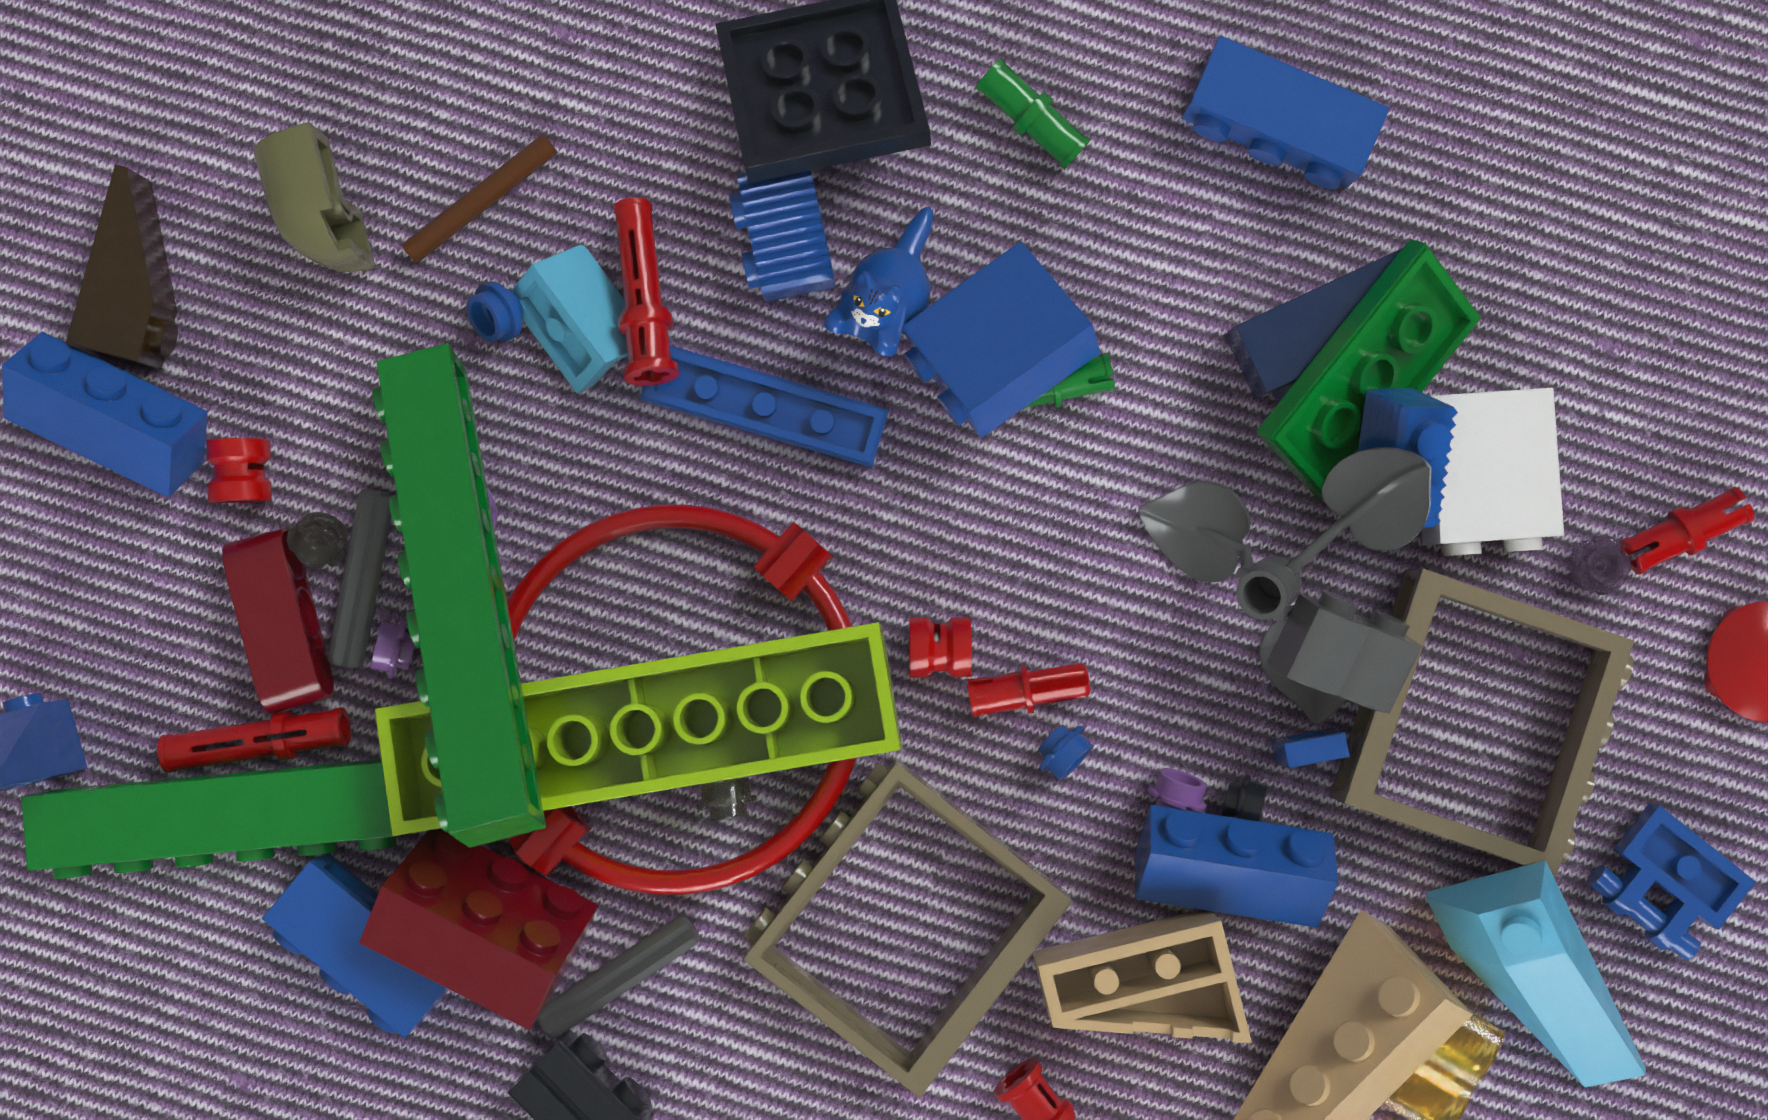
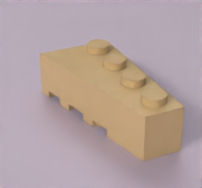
(1358, 1032)

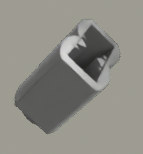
(1345, 652)

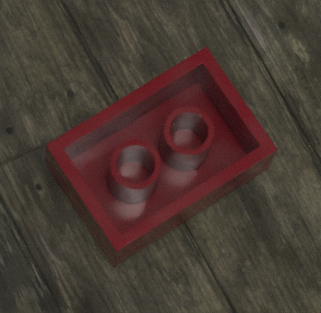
(479, 925)

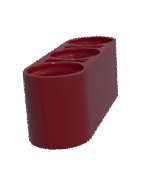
(277, 622)

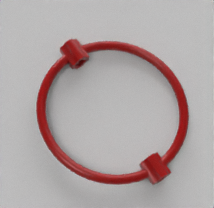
(792, 566)

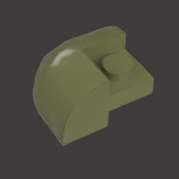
(309, 201)

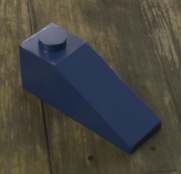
(1286, 339)

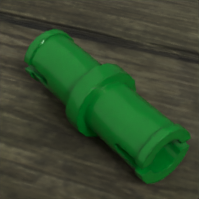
(1032, 113)

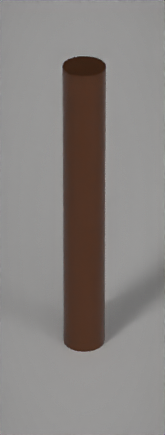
(479, 198)

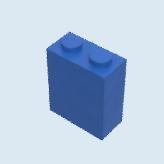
(999, 340)

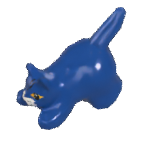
(886, 290)

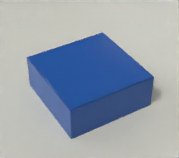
(1310, 747)

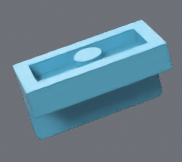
(574, 315)

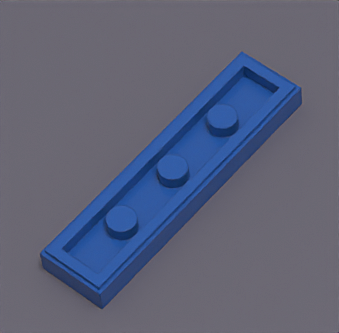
(771, 407)

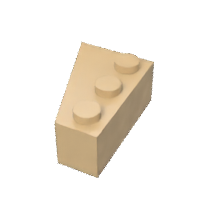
(1146, 979)

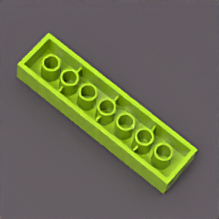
(675, 722)

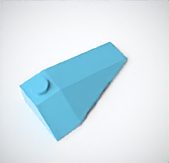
(1534, 959)

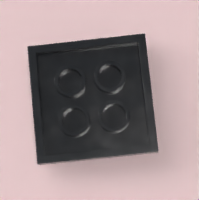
(821, 86)

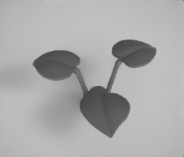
(1201, 525)

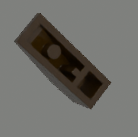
(127, 287)

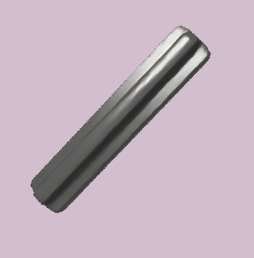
(360, 579)
(618, 976)

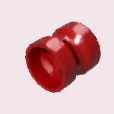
(239, 470)
(940, 647)

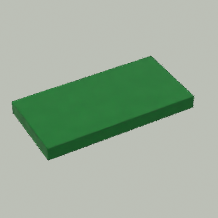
(1389, 341)

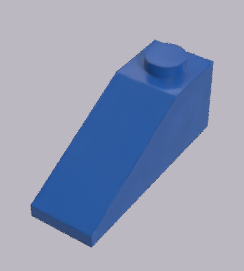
(37, 741)

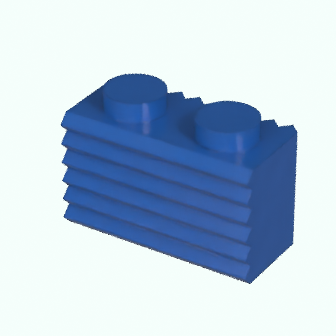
(785, 236)
(1415, 424)

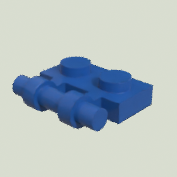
(1684, 867)

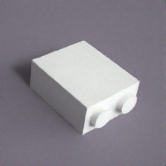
(1500, 473)

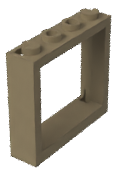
(1587, 731)
(980, 990)

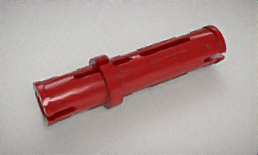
(189, 751)

